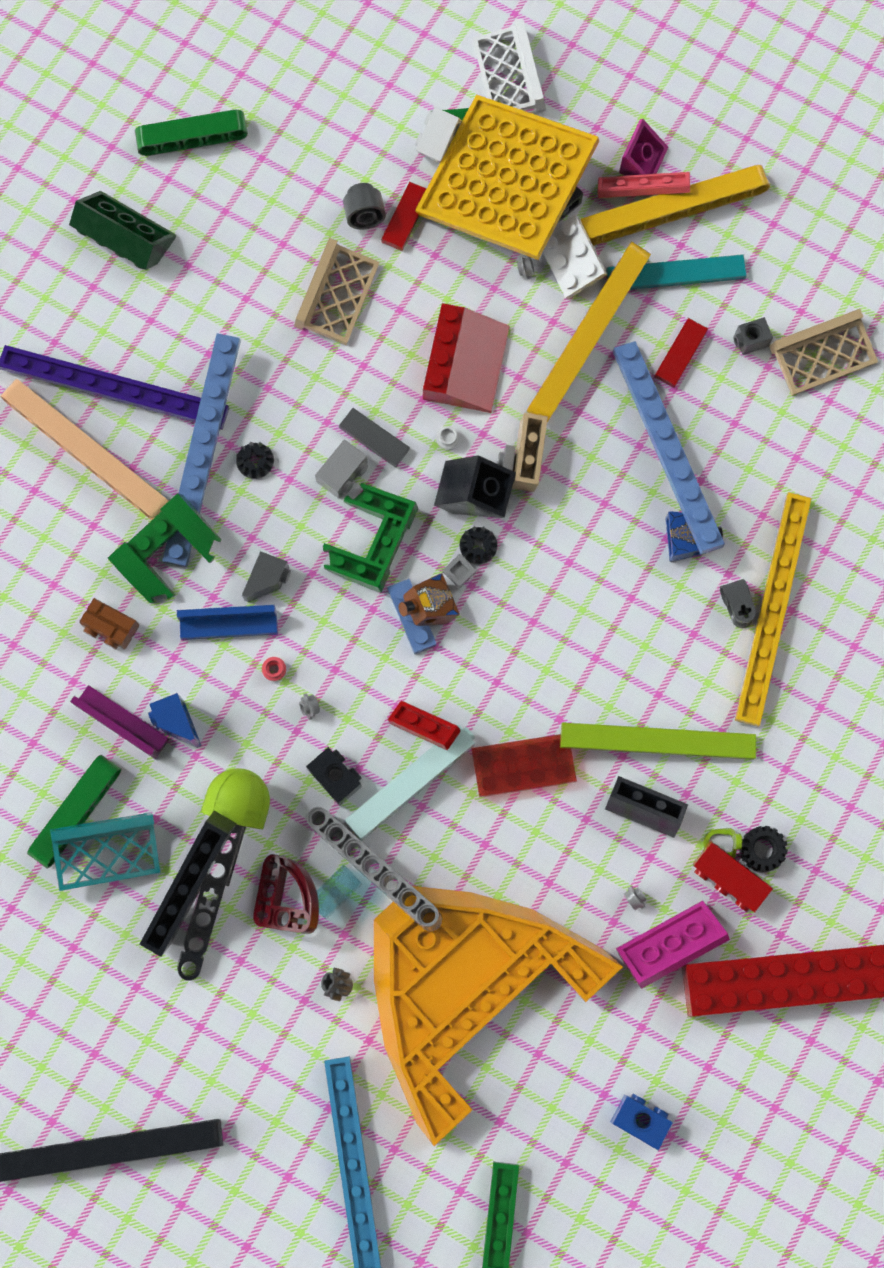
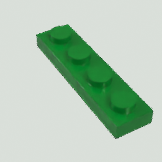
(500, 1215)

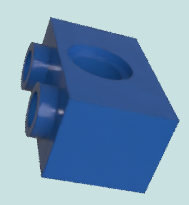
(653, 1132)

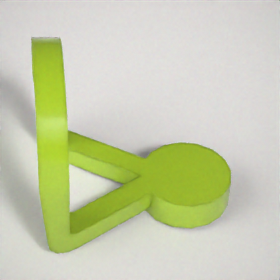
(736, 837)

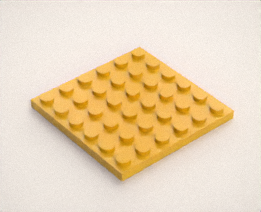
(507, 176)

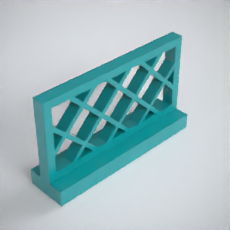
(108, 829)

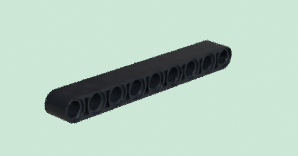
(110, 1149)

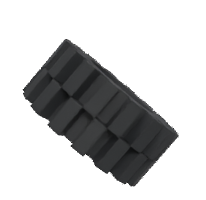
(775, 839)

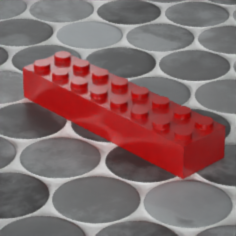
(784, 980)

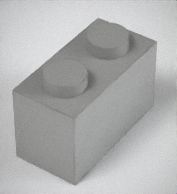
(342, 469)

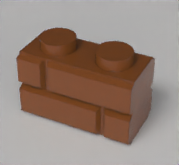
(109, 624)

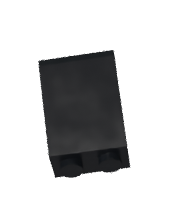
(475, 487)

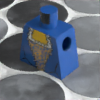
(679, 537)

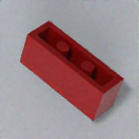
(731, 877)

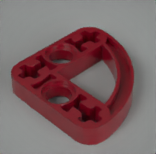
(274, 910)

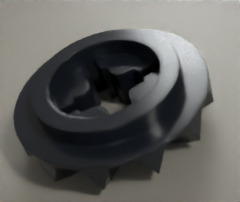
(264, 464)
(478, 556)

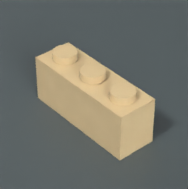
(529, 451)

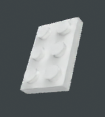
(573, 257)

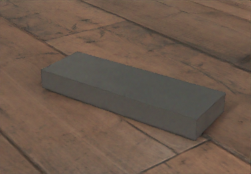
(374, 437)

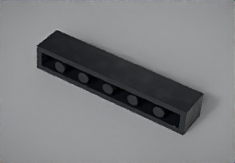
(187, 883)

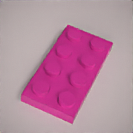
(672, 944)

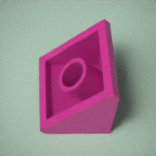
(643, 152)

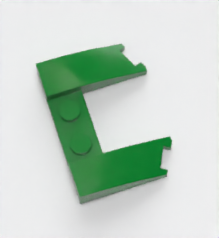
(397, 518)
(132, 556)

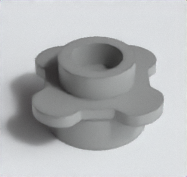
(309, 706)

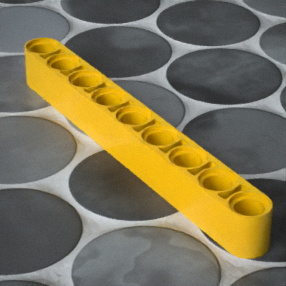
(672, 207)
(589, 331)

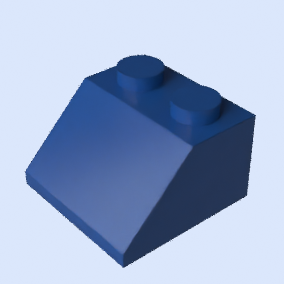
(174, 719)

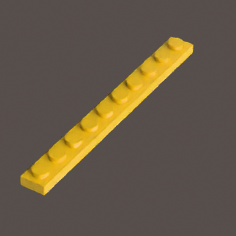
(773, 610)

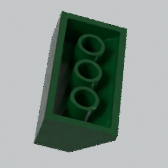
(121, 229)

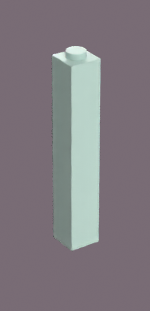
(408, 785)

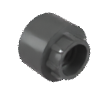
(364, 206)

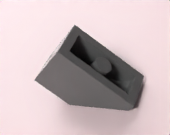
(266, 577)

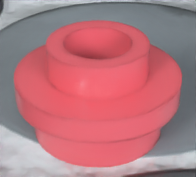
(273, 661)

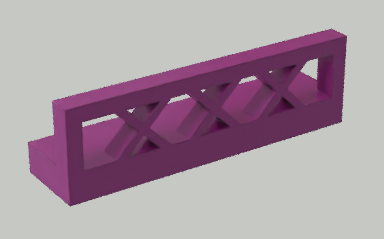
(121, 721)

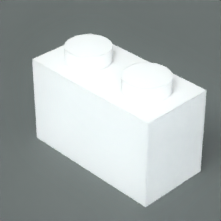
(437, 134)

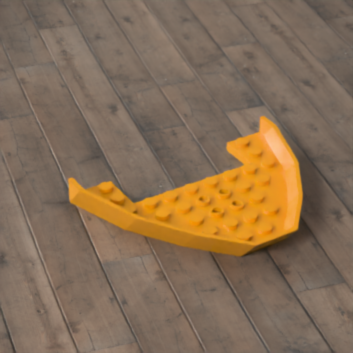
(452, 981)

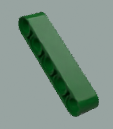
(191, 132)
(76, 807)

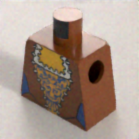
(429, 603)

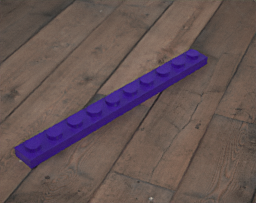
(102, 384)

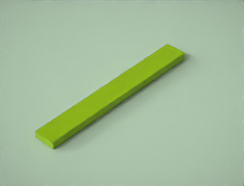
(658, 741)

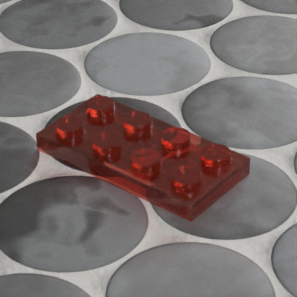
(522, 766)

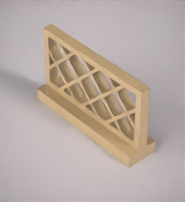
(318, 284)
(817, 333)

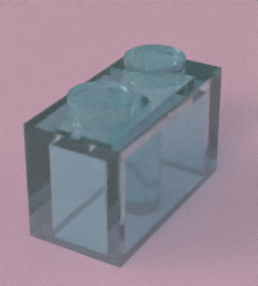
(336, 891)

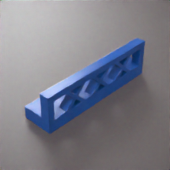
(228, 622)

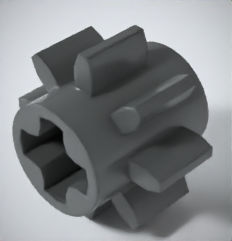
(337, 984)

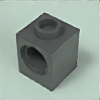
(759, 329)

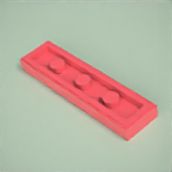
(644, 184)

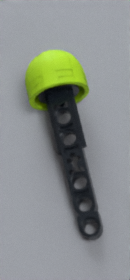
(246, 801)

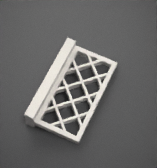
(525, 60)

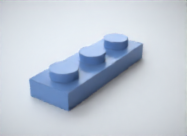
(419, 636)

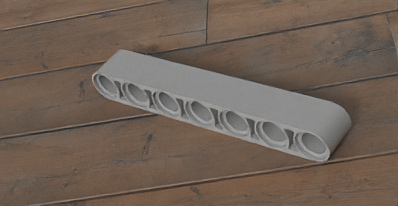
(382, 876)

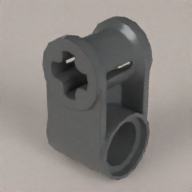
(736, 599)

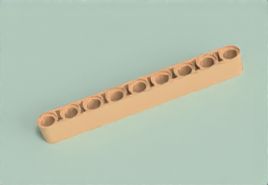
(84, 449)

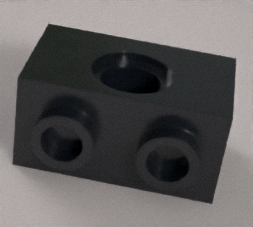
(321, 768)

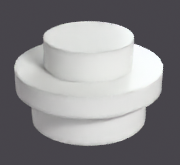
(447, 437)

